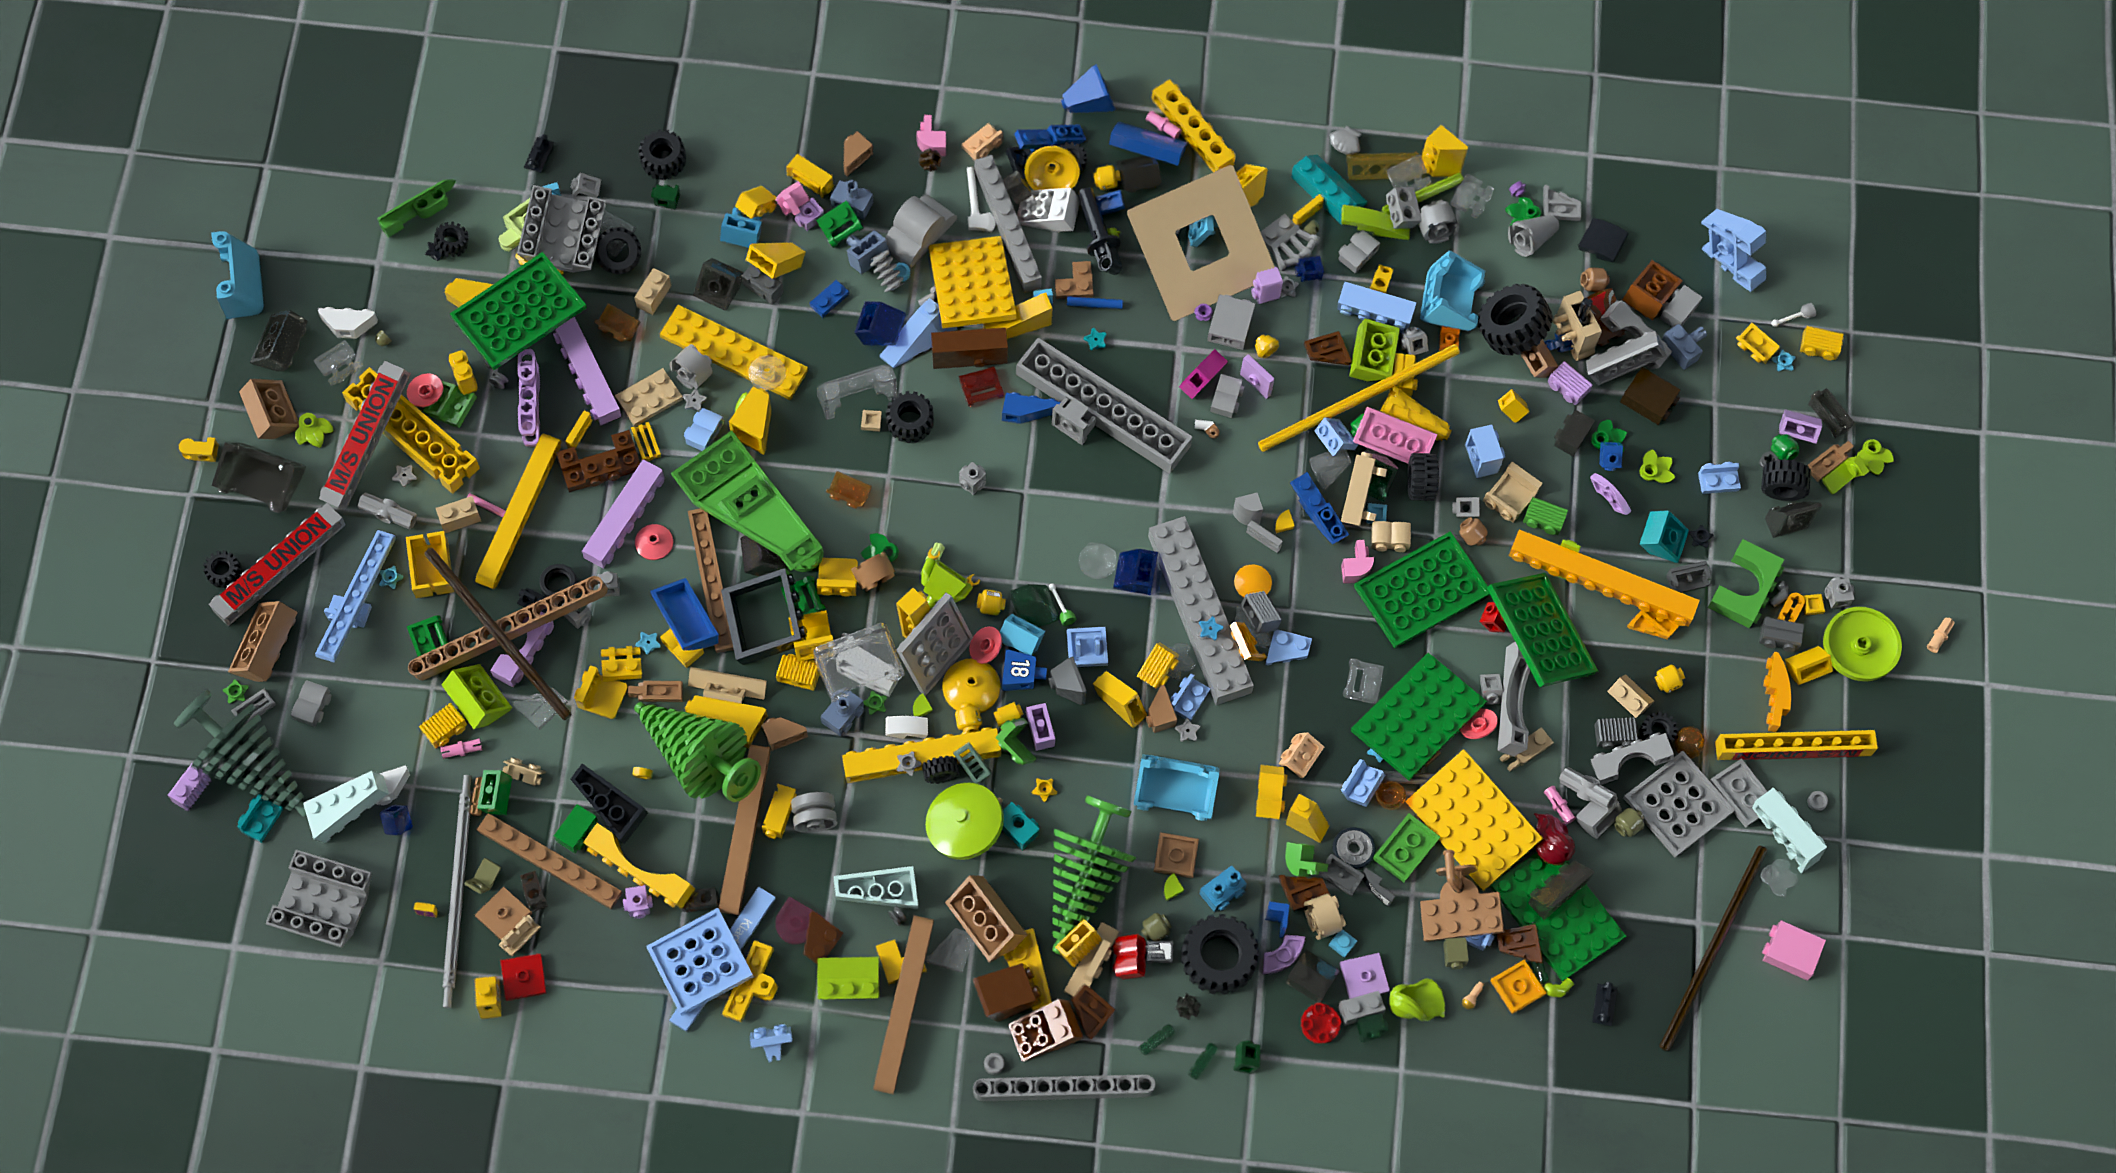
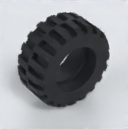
(1524, 332)
(1223, 929)

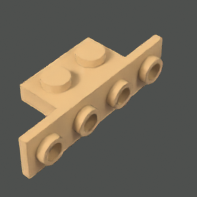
(726, 686)
(1090, 966)

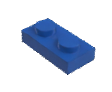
(829, 298)

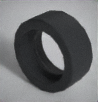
(553, 570)

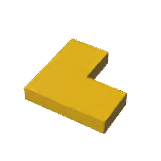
(891, 960)

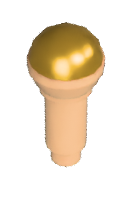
(1470, 1000)

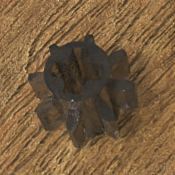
(1187, 1006)

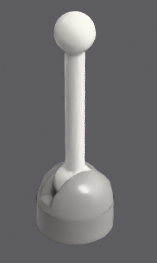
(1807, 311)

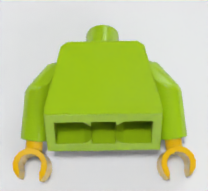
(941, 579)

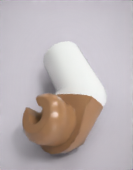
(1208, 426)

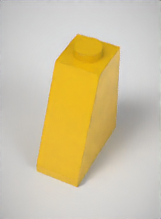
(775, 258)
(463, 290)
(1120, 698)
(1307, 818)

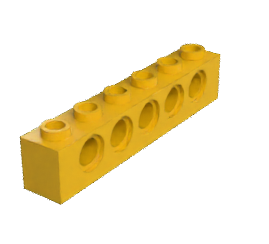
(1194, 136)

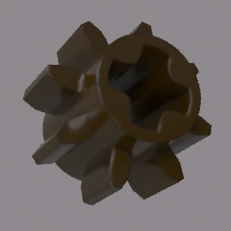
(930, 160)

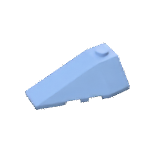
(915, 335)

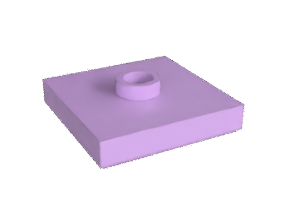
(1257, 376)
(1364, 975)

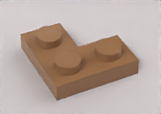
(1079, 286)

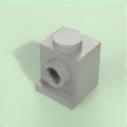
(1472, 502)
(612, 581)

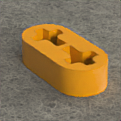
(1794, 611)

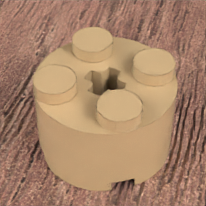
(1324, 916)

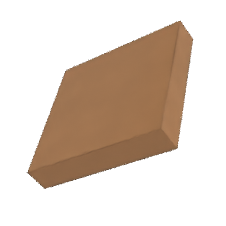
(1176, 855)

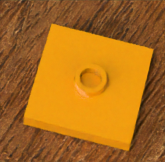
(1518, 986)

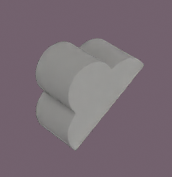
(917, 227)

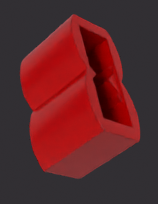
(1129, 956)

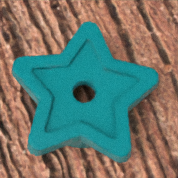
(1098, 343)

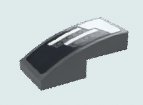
(1373, 883)
(1158, 952)

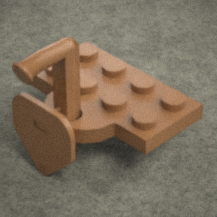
(1460, 912)

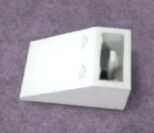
(1050, 209)

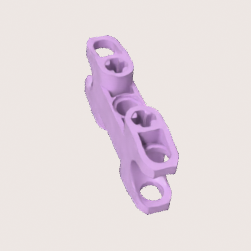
(528, 409)

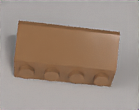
(263, 641)
(985, 918)

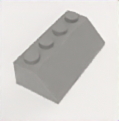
(1626, 357)

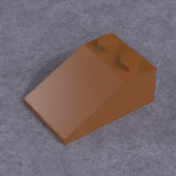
(1651, 290)

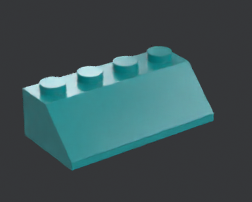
(1319, 178)

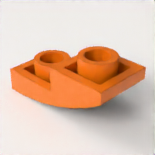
(1448, 337)

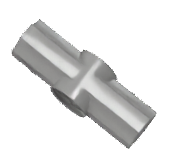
(387, 510)
(1588, 788)

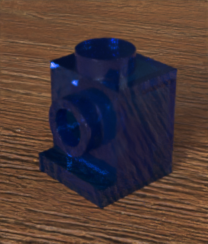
(1309, 269)

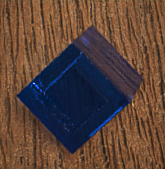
(396, 820)

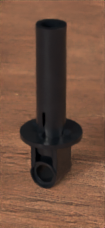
(1103, 245)

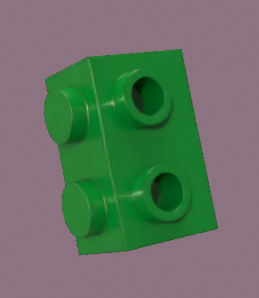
(494, 792)
(575, 829)

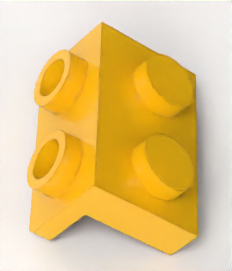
(1758, 343)

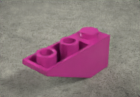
(1203, 374)

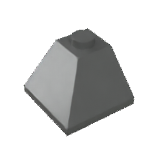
(1068, 682)

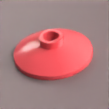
(425, 384)
(657, 549)
(985, 645)
(1480, 725)

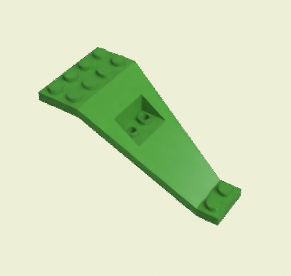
(727, 475)

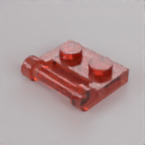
(980, 381)

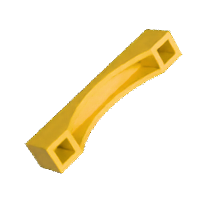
(670, 886)

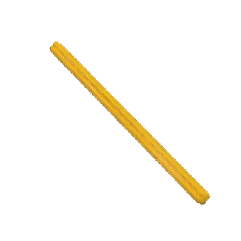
(1359, 397)

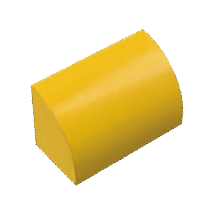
(1809, 665)

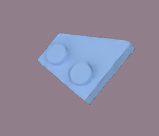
(1287, 647)

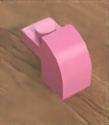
(931, 139)
(792, 199)
(1357, 568)

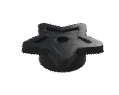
(432, 253)
(1701, 531)

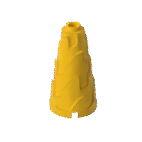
(1407, 409)

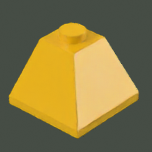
(1253, 182)

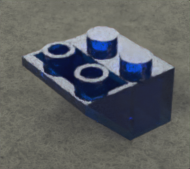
(879, 324)
(1136, 571)

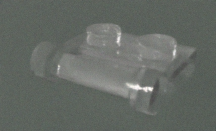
(1369, 684)

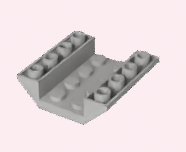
(561, 229)
(321, 899)

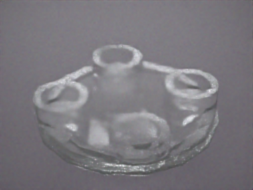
(1097, 560)

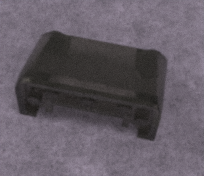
(258, 475)

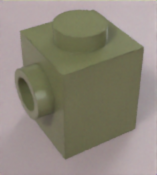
(1455, 952)

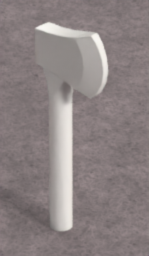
(981, 222)

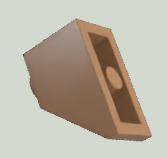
(856, 151)
(1161, 713)
(782, 732)

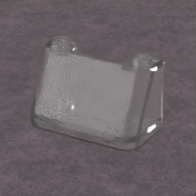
(879, 376)
(857, 660)

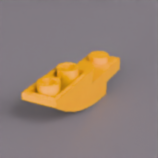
(1779, 689)

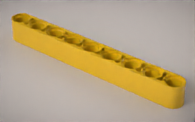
(518, 511)

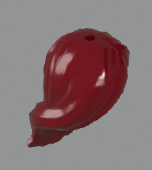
(1556, 843)

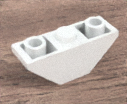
(348, 322)

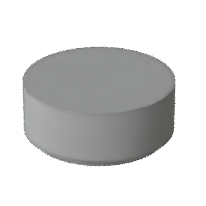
(1817, 801)
(994, 1063)

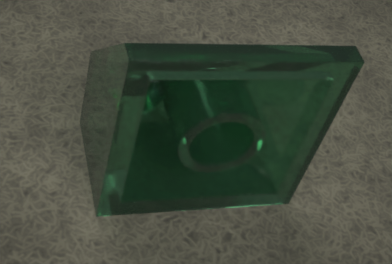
(1381, 485)
(1034, 604)

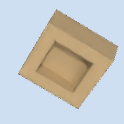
(871, 420)

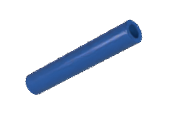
(1094, 302)

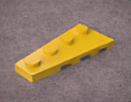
(1029, 954)

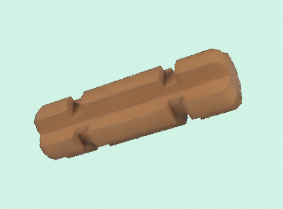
(473, 810)

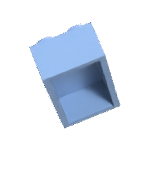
(1375, 306)

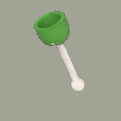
(1067, 617)

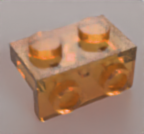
(618, 323)
(849, 489)

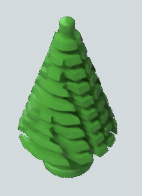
(702, 752)
(1086, 868)

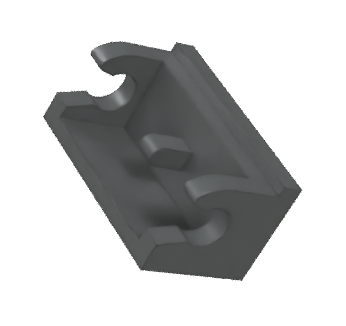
(1689, 577)
(1342, 875)

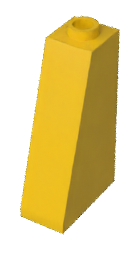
(1030, 316)
(745, 715)

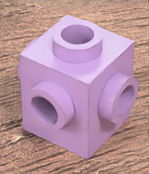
(637, 902)

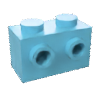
(1021, 635)

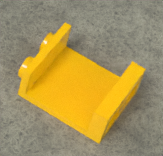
(818, 634)

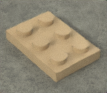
(648, 397)

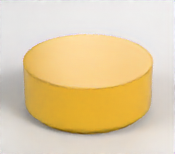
(642, 773)

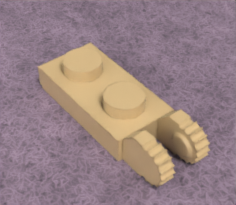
(1537, 743)

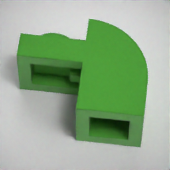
(1300, 860)

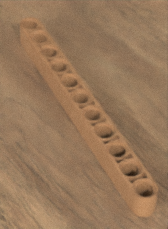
(517, 629)

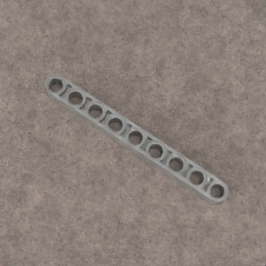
(1072, 1081)

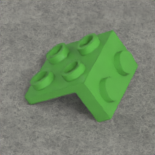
(1008, 741)

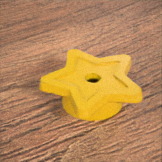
(1044, 784)

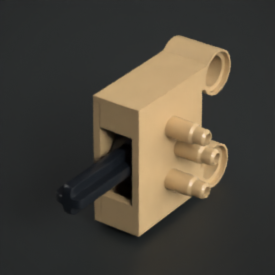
(1578, 325)

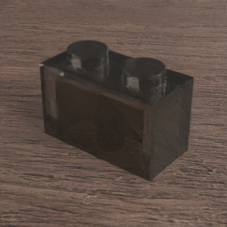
(1574, 433)

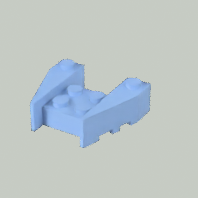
(1730, 243)

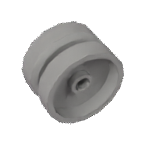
(814, 812)

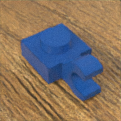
(1561, 346)

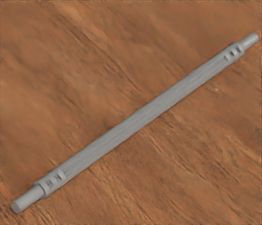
(457, 892)

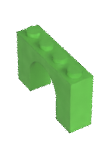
(1746, 608)

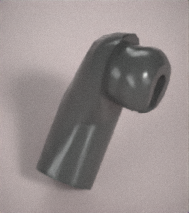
(1782, 594)

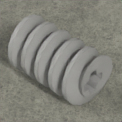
(886, 271)

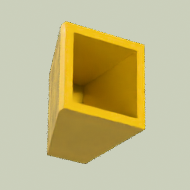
(752, 420)

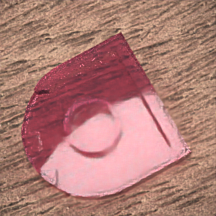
(793, 922)

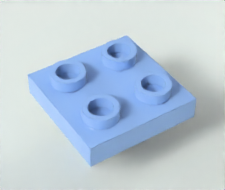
(1088, 646)
(771, 1039)

